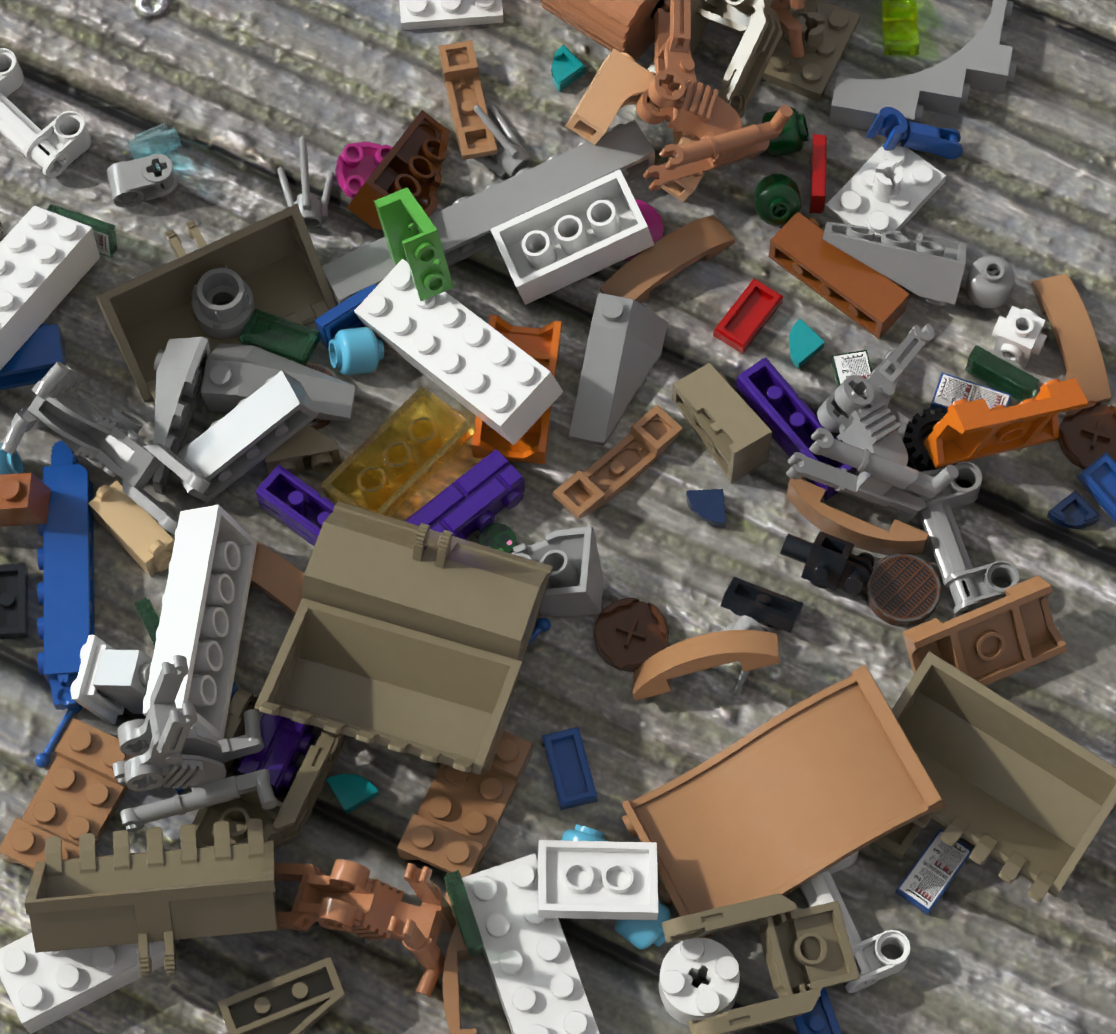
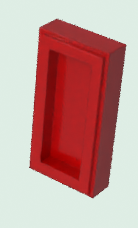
(818, 164)
(748, 316)

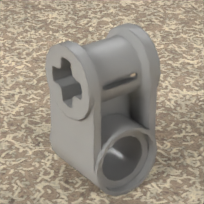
(139, 181)

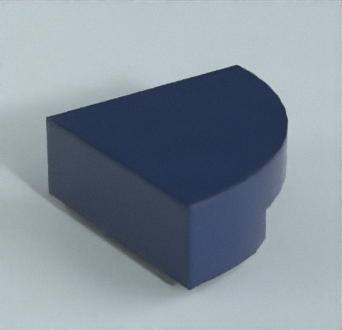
(708, 506)
(1074, 512)

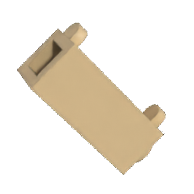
(132, 528)

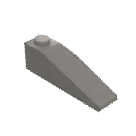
(924, 266)
(618, 356)
(240, 370)
(177, 394)
(576, 574)

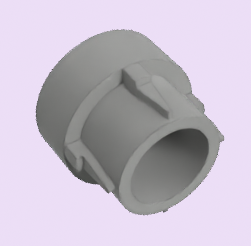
(222, 320)

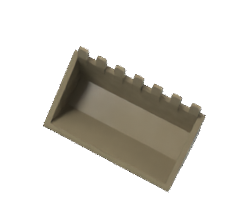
(268, 255)
(426, 580)
(391, 687)
(1004, 777)
(153, 892)

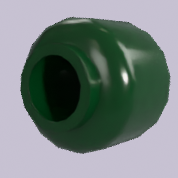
(791, 137)
(777, 199)

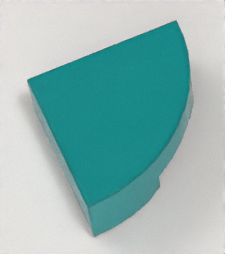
(566, 68)
(803, 343)
(351, 790)

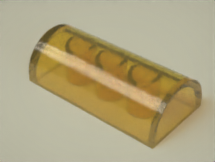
(400, 455)

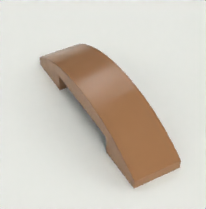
(464, 93)
(668, 257)
(1073, 335)
(620, 465)
(899, 539)
(277, 578)
(749, 647)
(451, 986)

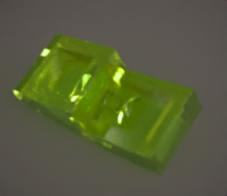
(899, 27)

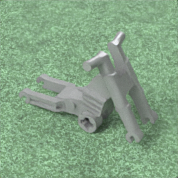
(102, 438)
(871, 439)
(182, 758)

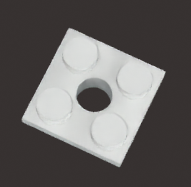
(82, 689)

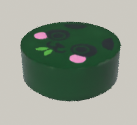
(498, 537)

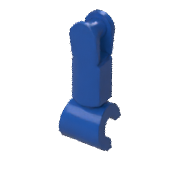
(914, 135)

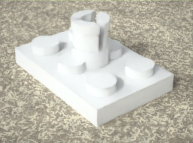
(449, 13)
(886, 191)
(597, 880)

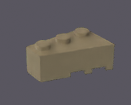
(723, 421)
(285, 1003)

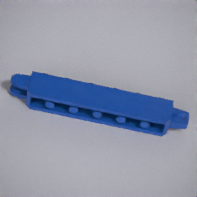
(67, 573)

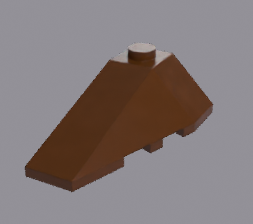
(410, 163)

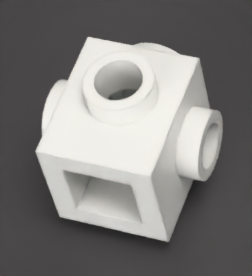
(1019, 336)

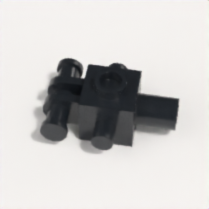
(830, 562)

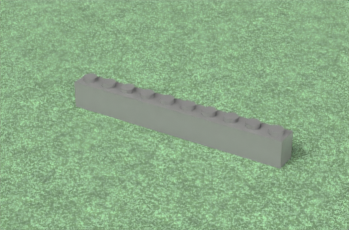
(467, 222)

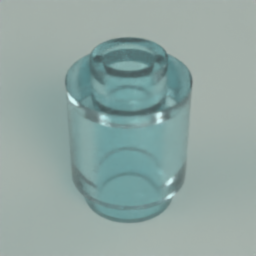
(155, 141)

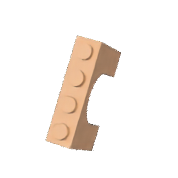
(617, 85)

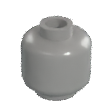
(990, 282)

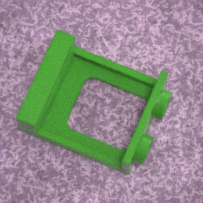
(415, 240)

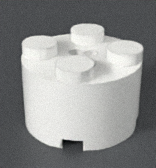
(693, 960)

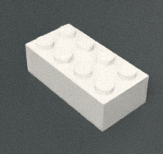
(572, 237)
(63, 981)

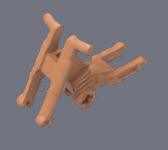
(695, 107)
(372, 909)

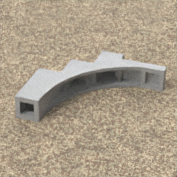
(979, 65)

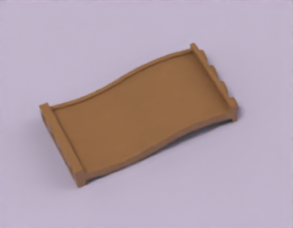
(785, 800)

